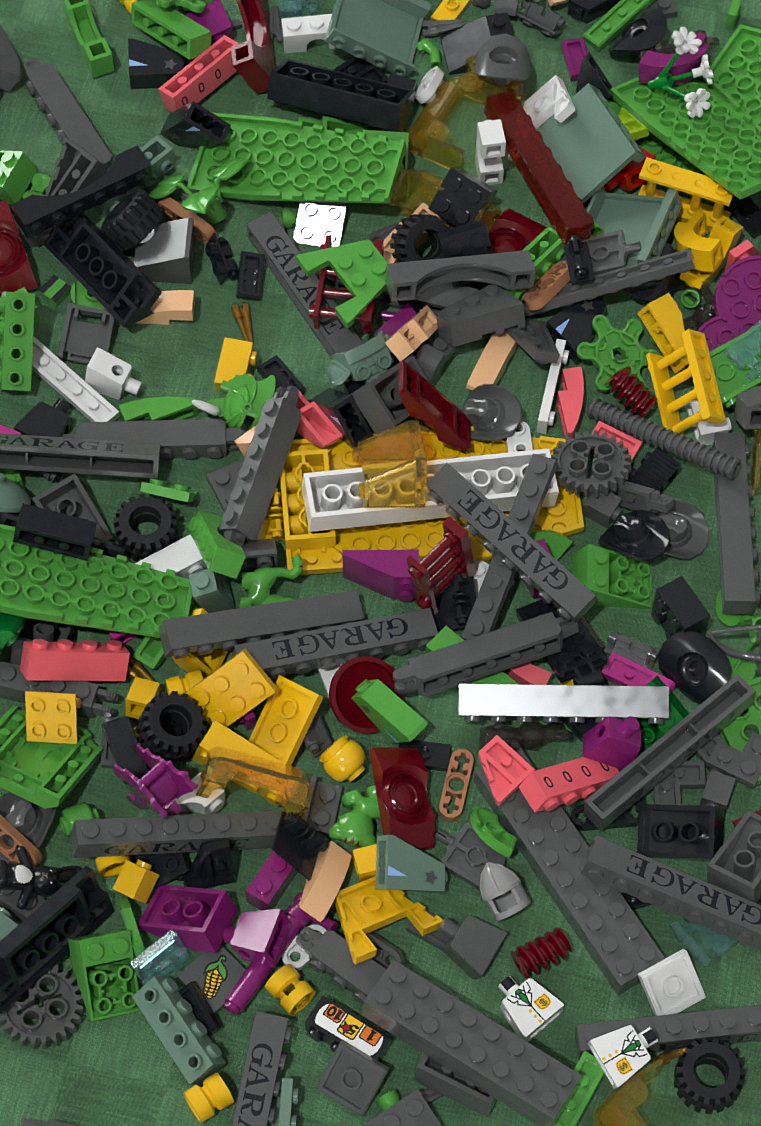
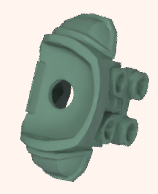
(361, 362)

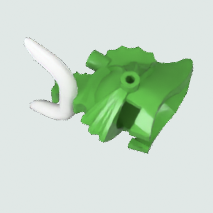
(243, 398)

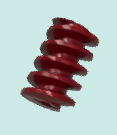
(632, 391)
(541, 952)

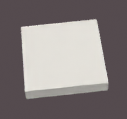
(672, 984)

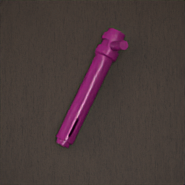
(257, 973)

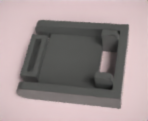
(82, 338)

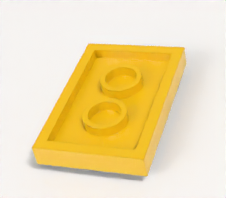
(232, 689)
(285, 720)

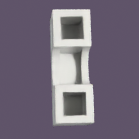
(301, 30)
(489, 150)

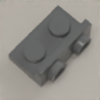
(323, 805)

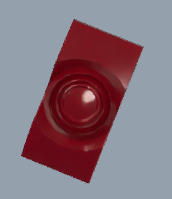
(512, 232)
(14, 263)
(433, 408)
(402, 795)

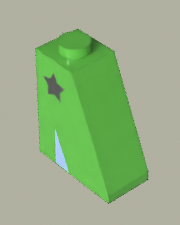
(388, 712)

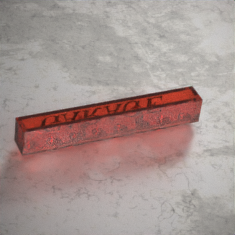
(539, 168)

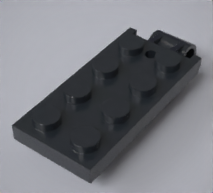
(580, 652)

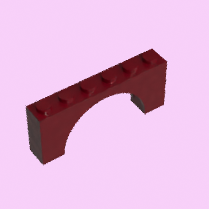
(255, 56)

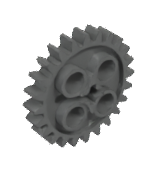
(609, 466)
(49, 1025)

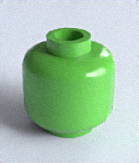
(76, 812)

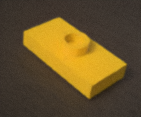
(450, 9)

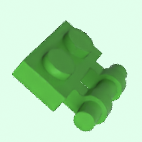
(164, 489)

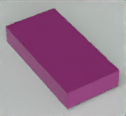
(573, 53)

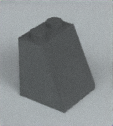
(167, 252)

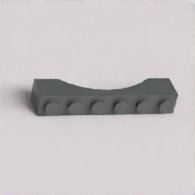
(504, 269)

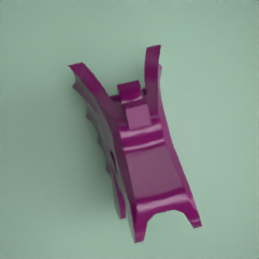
(159, 786)

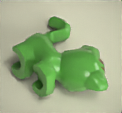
(262, 579)
(357, 825)

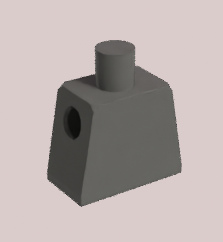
(471, 943)

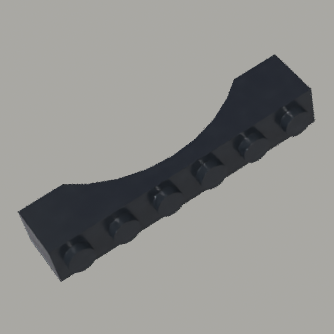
(42, 212)

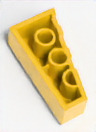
(224, 737)

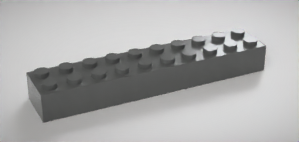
(591, 908)

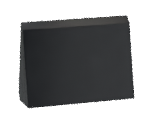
(592, 74)

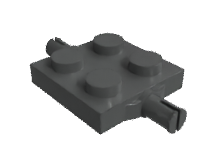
(609, 251)
(467, 854)

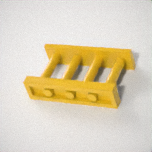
(689, 182)
(704, 381)

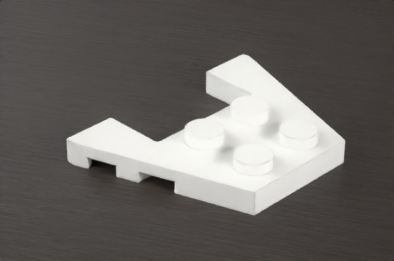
(549, 101)

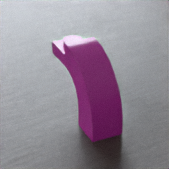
(654, 63)

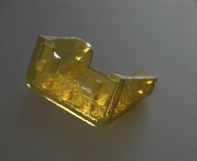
(393, 467)
(226, 764)

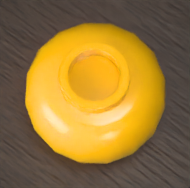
(343, 759)

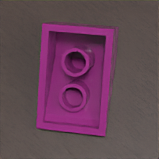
(381, 571)
(192, 913)

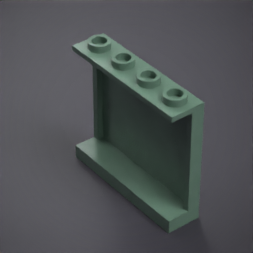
(379, 31)
(590, 143)
(639, 217)

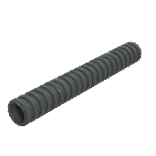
(664, 438)

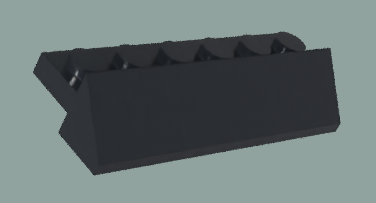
(103, 270)
(44, 934)

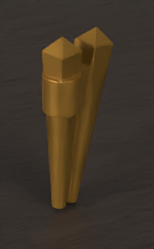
(243, 319)
(138, 670)
(667, 1056)

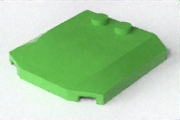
(42, 770)

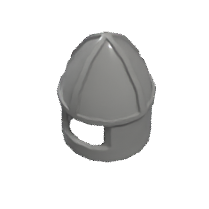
(502, 891)

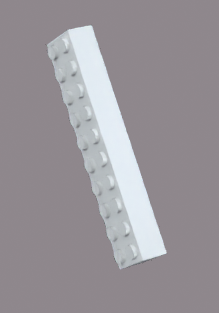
(334, 502)

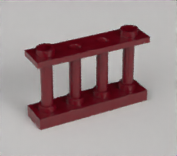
(316, 309)
(436, 569)

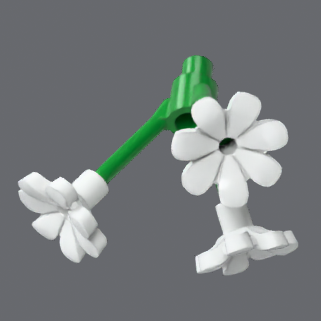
(695, 101)

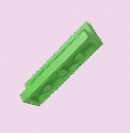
(591, 1078)

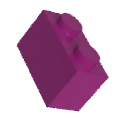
(270, 883)

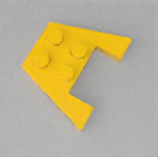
(367, 909)

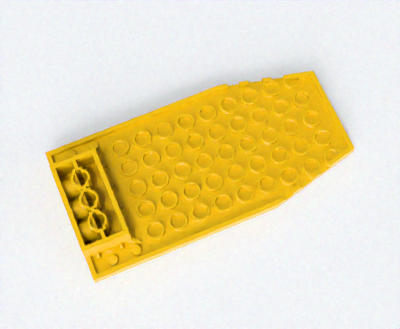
(324, 549)

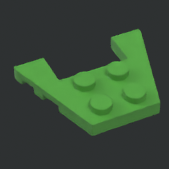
(359, 269)

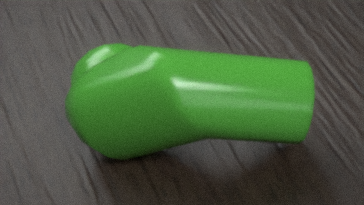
(428, 46)

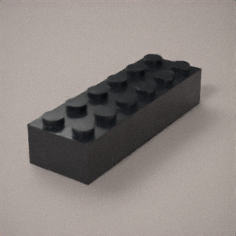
(341, 95)

